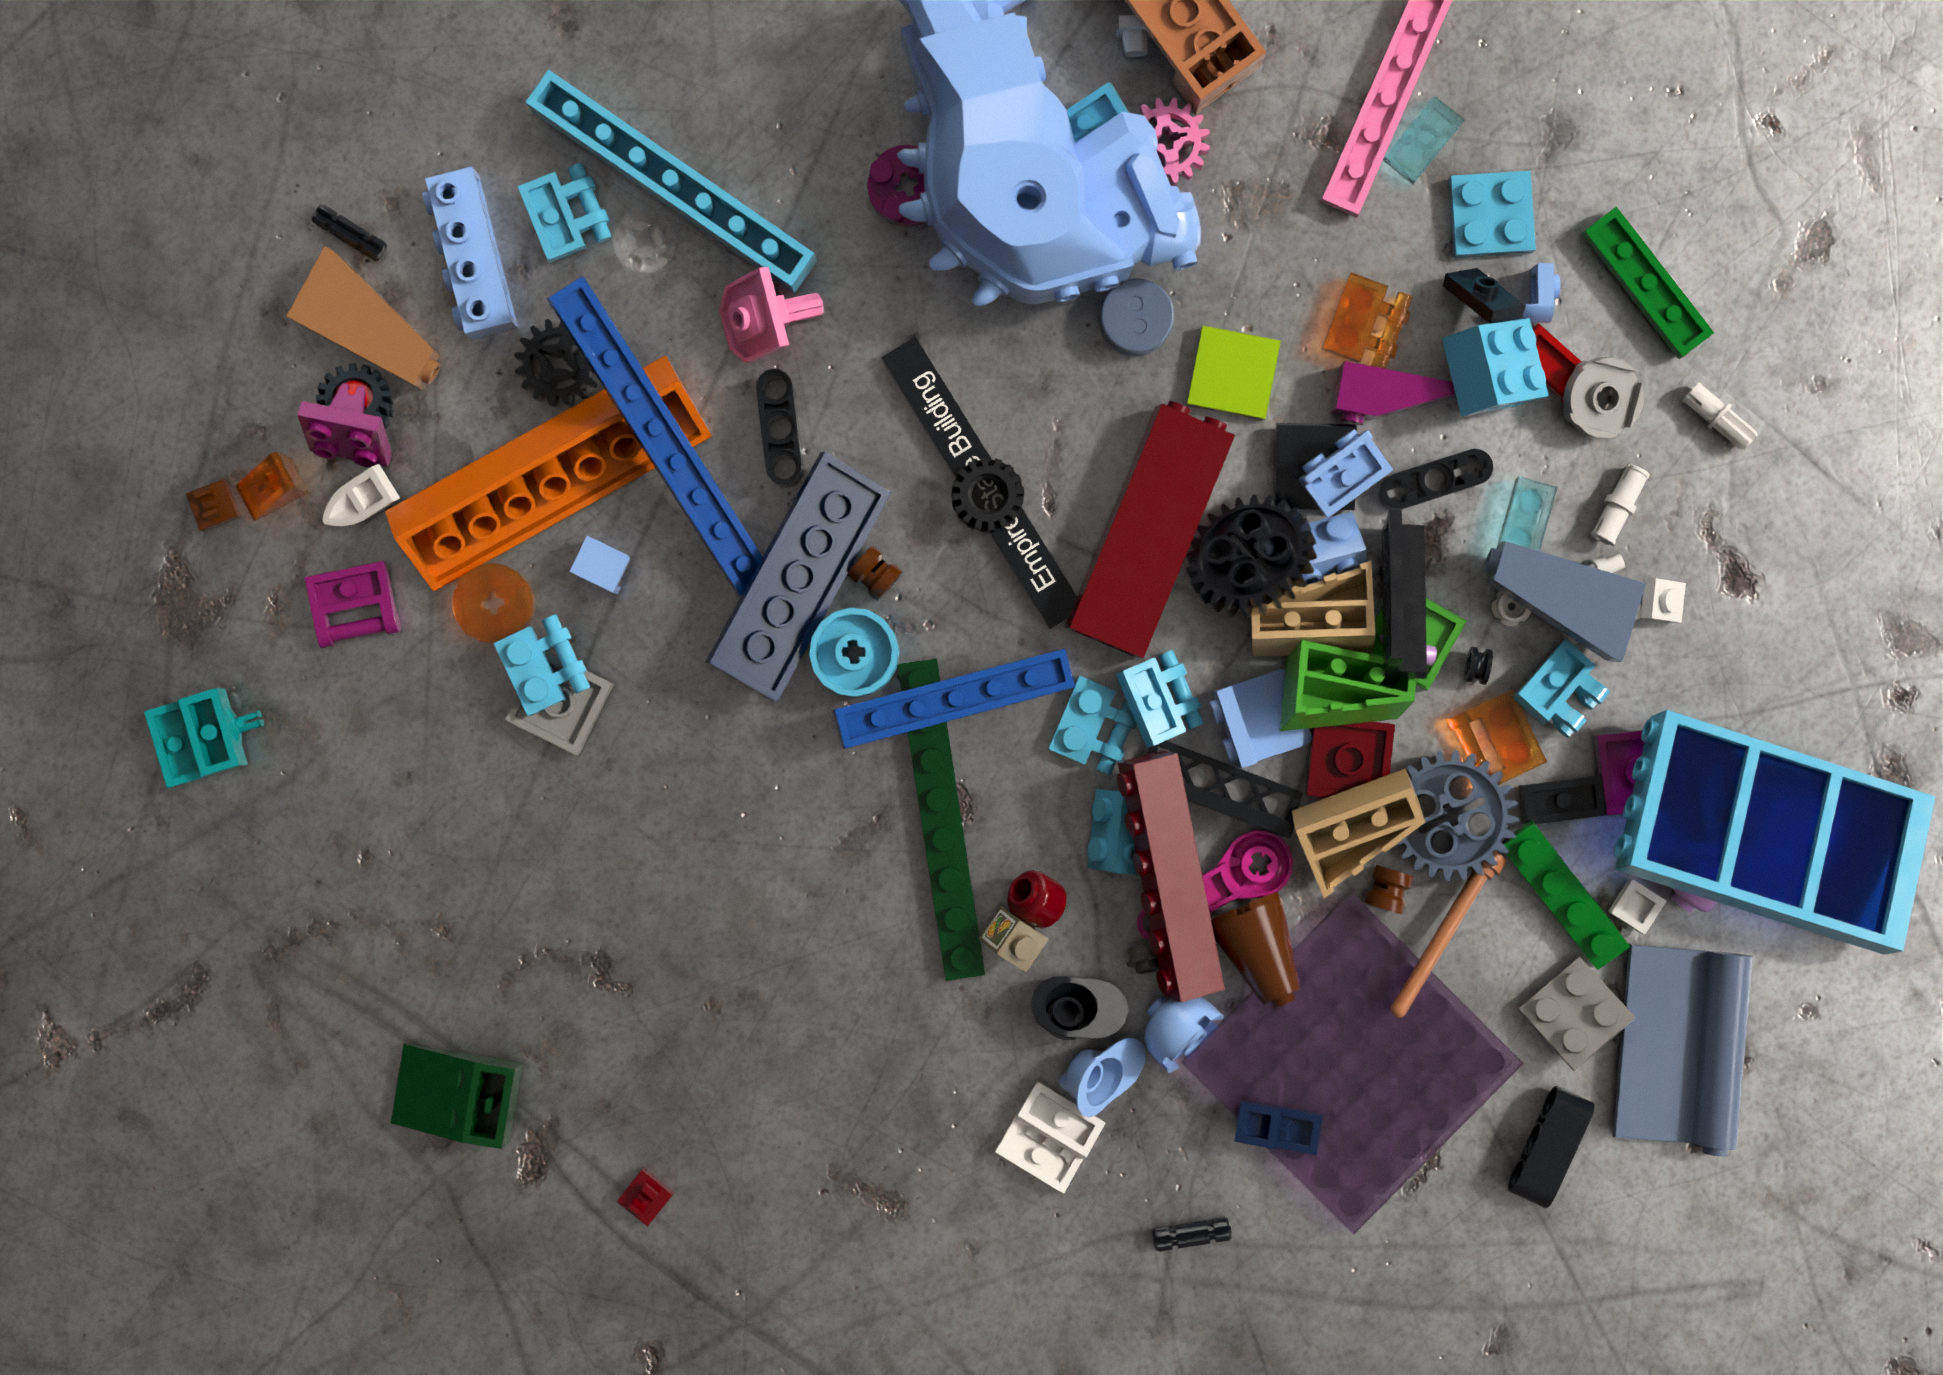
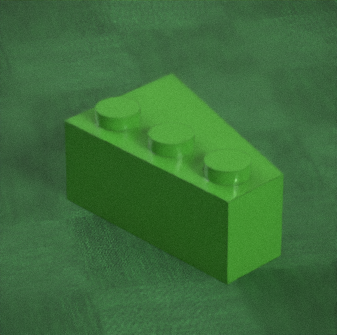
(1339, 688)

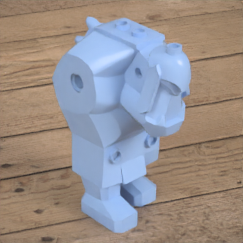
(1011, 182)

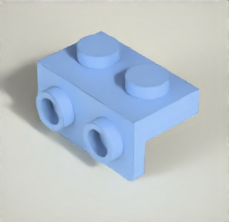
(1345, 473)
(1337, 547)

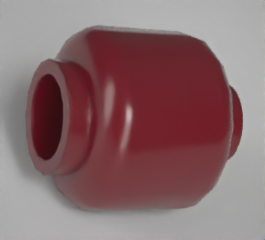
(1036, 899)

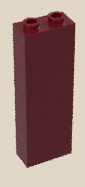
(1150, 529)

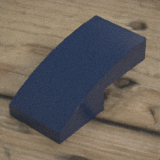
(1279, 1127)

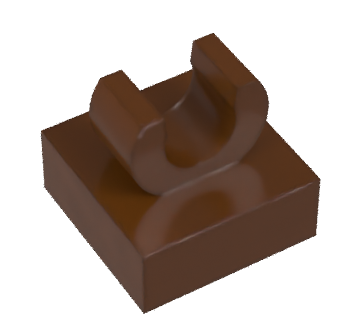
(213, 505)

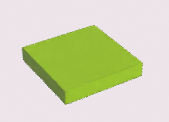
(1233, 372)

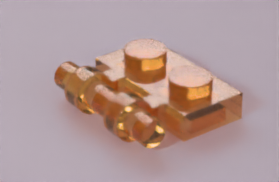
(1355, 319)

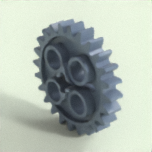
(1467, 849)

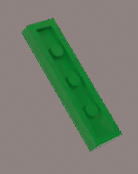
(1647, 283)
(1565, 895)

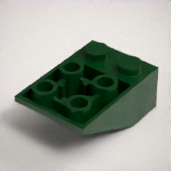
(457, 1095)

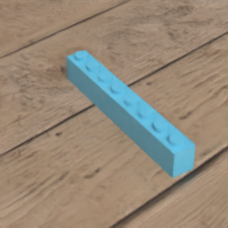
(671, 181)

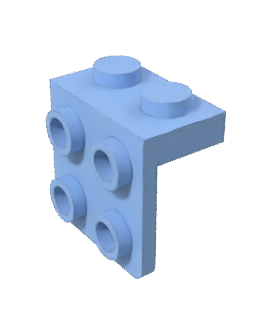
(1253, 720)

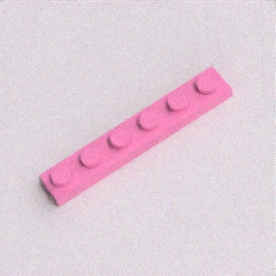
(1384, 105)

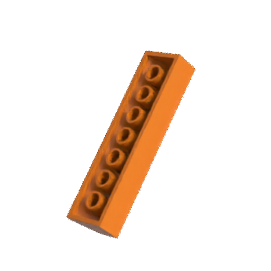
(532, 482)

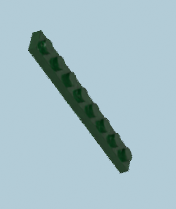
(943, 836)

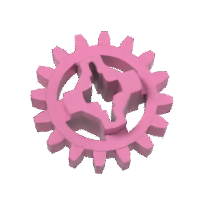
(1182, 138)

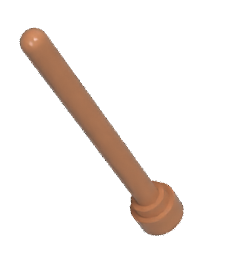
(1444, 935)

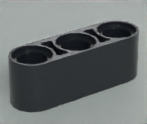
(772, 410)
(1551, 1146)

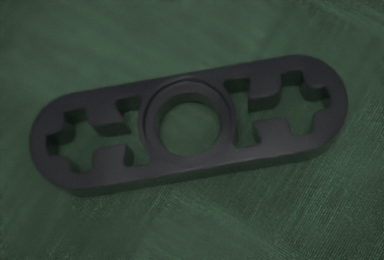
(1460, 460)

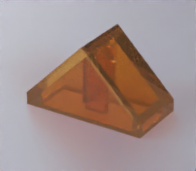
(271, 485)

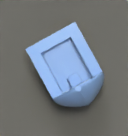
(1543, 292)

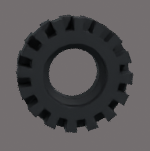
(987, 470)

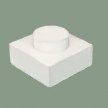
(1663, 600)
(1637, 906)

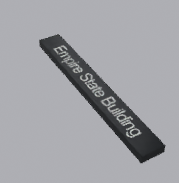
(958, 447)

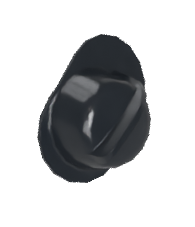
(1079, 1008)

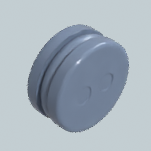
(1136, 317)

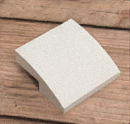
(1048, 1138)

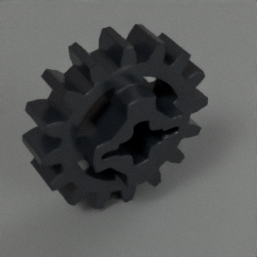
(548, 376)

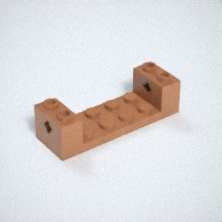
(1203, 44)

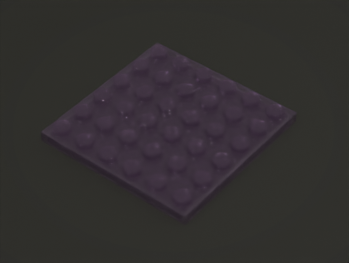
(1382, 1081)

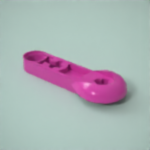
(1232, 876)

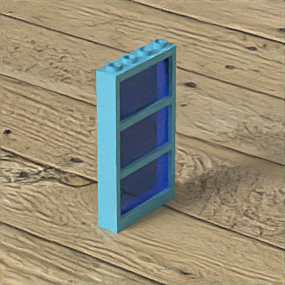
(1774, 832)

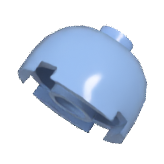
(1178, 1028)

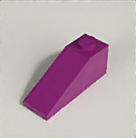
(1376, 392)

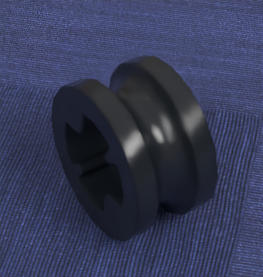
(1478, 665)

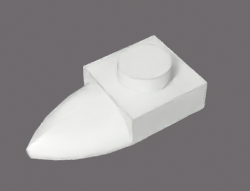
(360, 498)

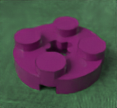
(881, 184)

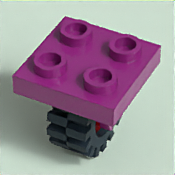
(350, 417)

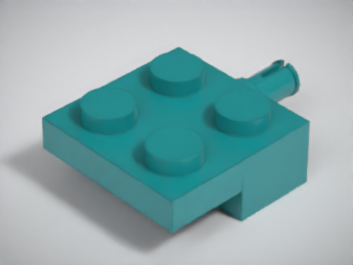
(199, 736)

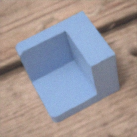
(600, 564)

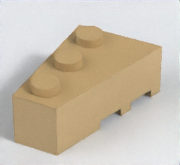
(1325, 612)
(1356, 826)

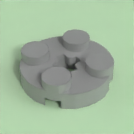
(1581, 397)

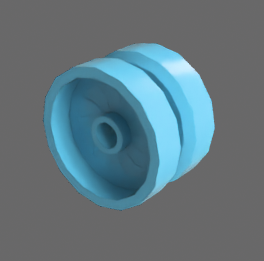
(831, 646)

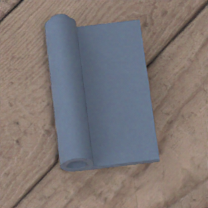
(1684, 1047)

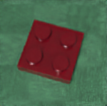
(1348, 756)

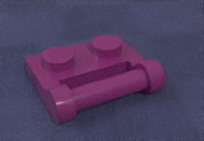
(348, 591)

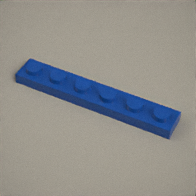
(953, 698)

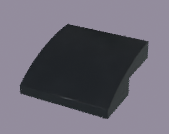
(1294, 448)

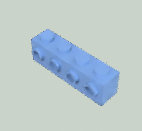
(470, 253)

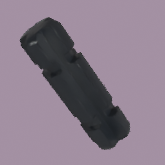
(349, 232)
(1192, 1234)

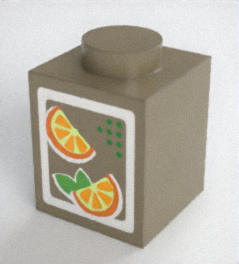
(1013, 939)

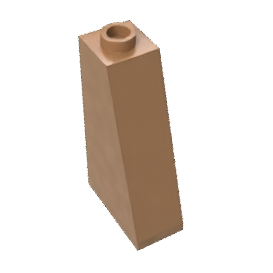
(356, 317)

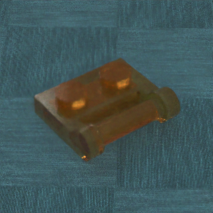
(1507, 732)

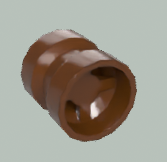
(881, 580)
(1389, 889)

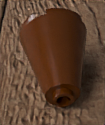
(1260, 948)

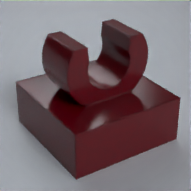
(645, 1197)

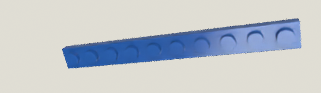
(657, 431)

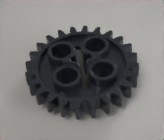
(1277, 531)

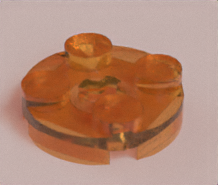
(475, 588)

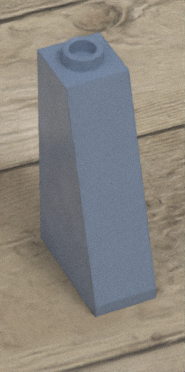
(1573, 597)

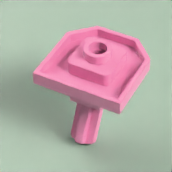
(757, 318)

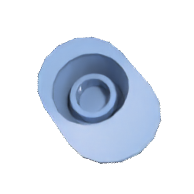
(1101, 1076)

